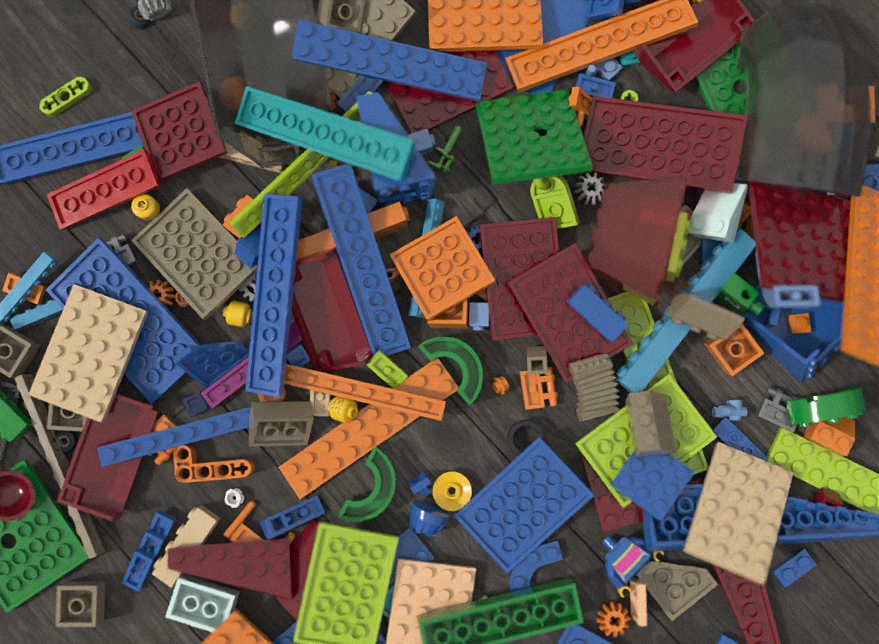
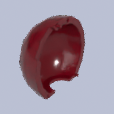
(16, 495)

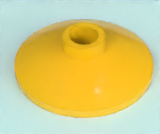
(449, 501)

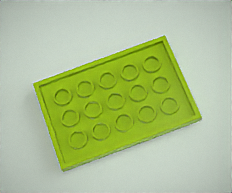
(612, 441)
(345, 586)

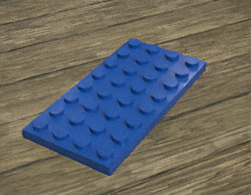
(162, 334)

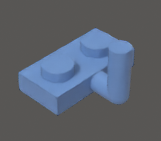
(606, 69)

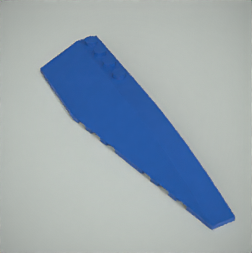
(799, 523)

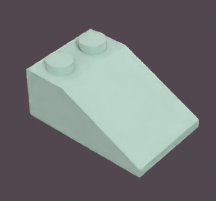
(718, 214)

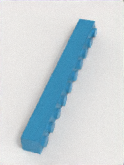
(432, 220)
(26, 285)
(36, 315)

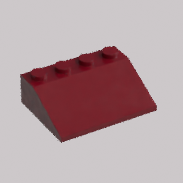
(300, 558)

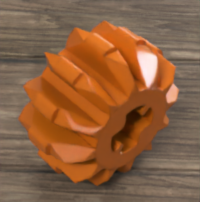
(164, 290)
(620, 615)

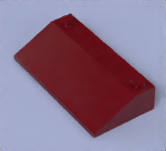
(686, 54)
(328, 314)
(107, 488)

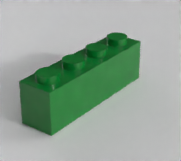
(13, 421)

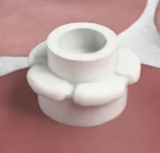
(229, 497)

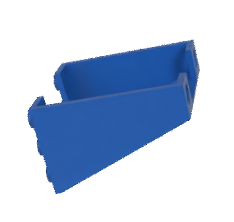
(419, 178)
(801, 351)

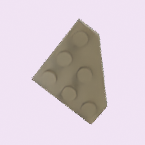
(676, 585)

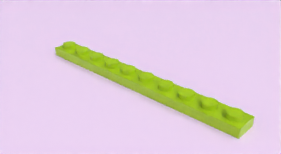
(285, 182)

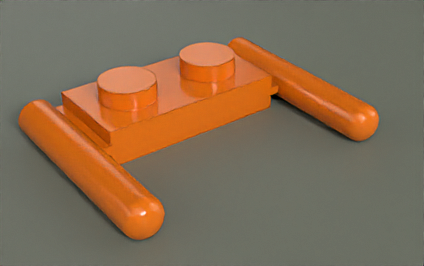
(240, 533)

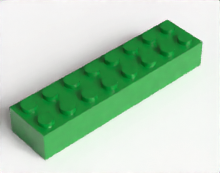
(504, 616)

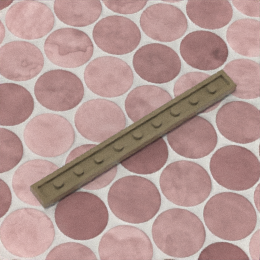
(57, 459)

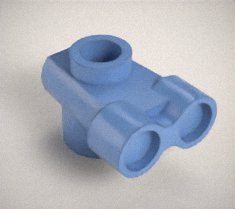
(733, 410)

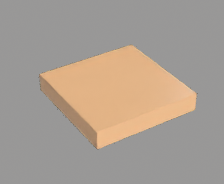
(638, 601)

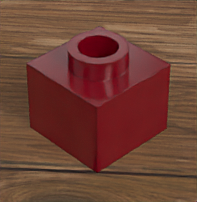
(828, 497)

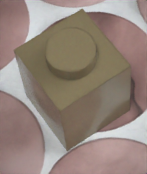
(537, 360)

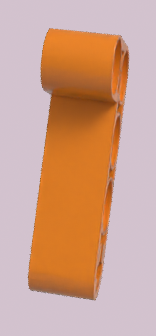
(214, 467)

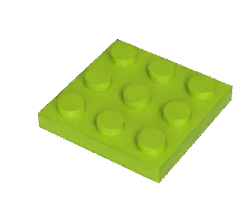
(678, 247)

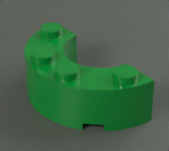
(466, 359)
(829, 407)
(385, 478)

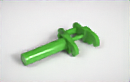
(447, 149)

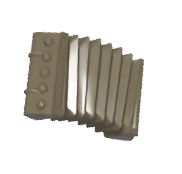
(595, 386)

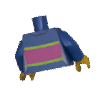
(626, 560)

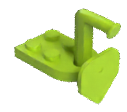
(554, 199)

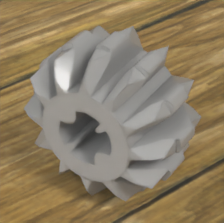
(154, 8)
(586, 182)

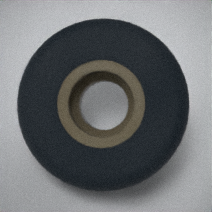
(135, 21)
(71, 437)

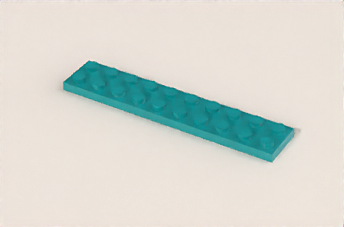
(326, 133)

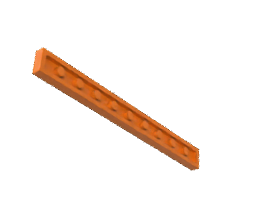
(364, 392)

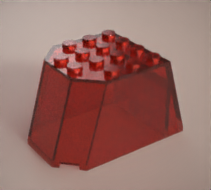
(637, 234)

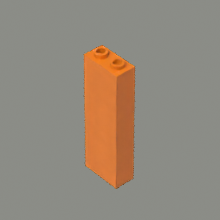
(382, 223)

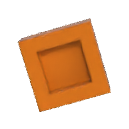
(799, 323)

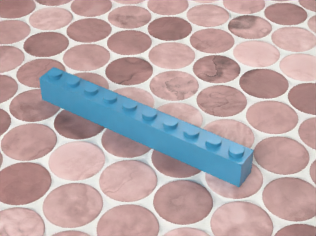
(667, 335)

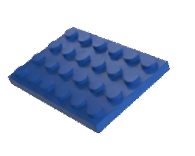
(523, 504)

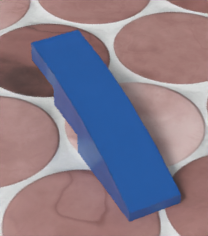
(149, 550)

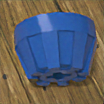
(427, 518)

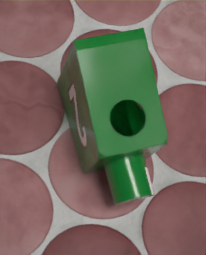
(739, 296)

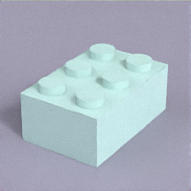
(201, 602)

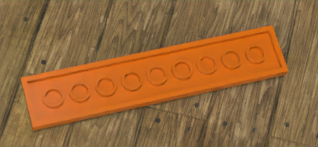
(600, 42)
(861, 298)
(366, 430)

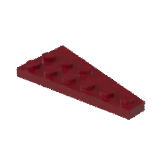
(248, 565)

